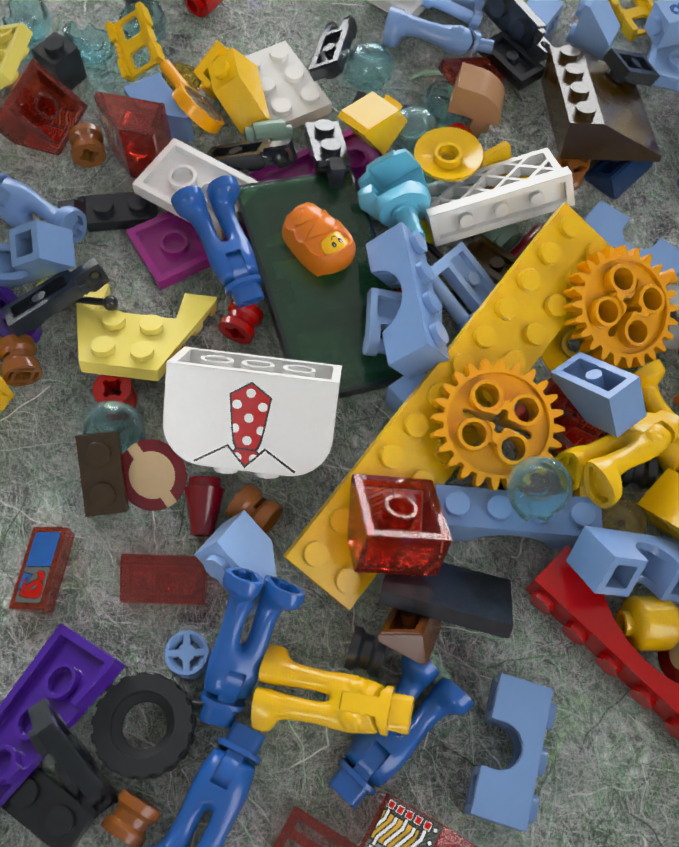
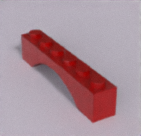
(590, 623)

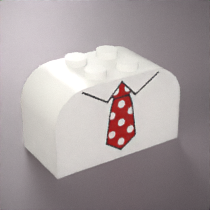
(250, 411)

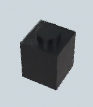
(61, 59)

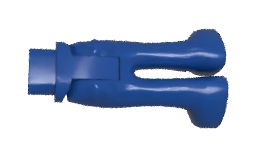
(230, 260)
(236, 666)
(377, 758)
(218, 787)

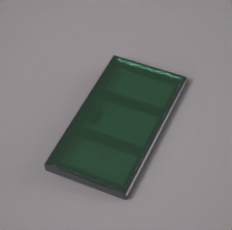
(314, 315)

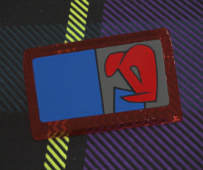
(42, 570)

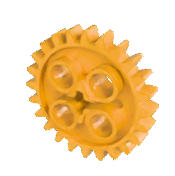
(630, 305)
(506, 390)

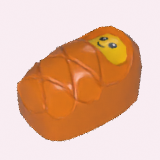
(318, 239)

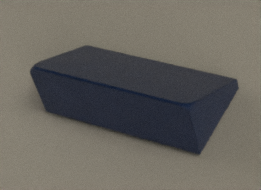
(616, 176)

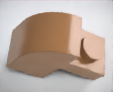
(477, 96)

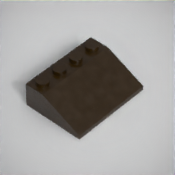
(593, 112)

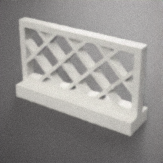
(506, 204)

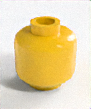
(649, 623)

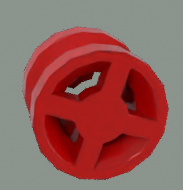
(240, 323)
(105, 384)

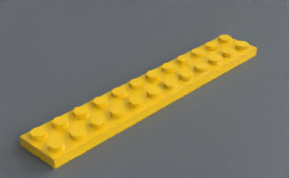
(511, 323)

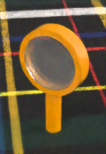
(191, 101)

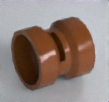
(18, 360)
(260, 509)

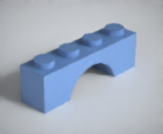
(415, 336)
(483, 513)

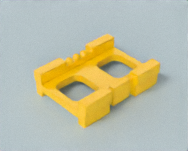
(626, 16)
(127, 48)

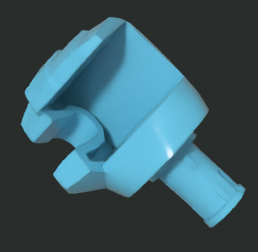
(395, 190)

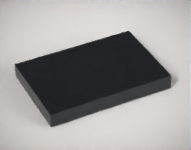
(454, 597)

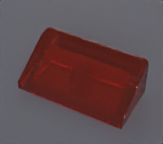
(162, 579)

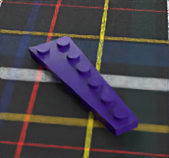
(71, 678)

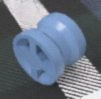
(187, 646)

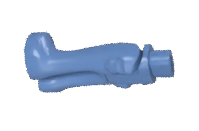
(449, 38)
(20, 202)

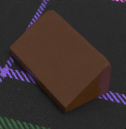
(410, 634)

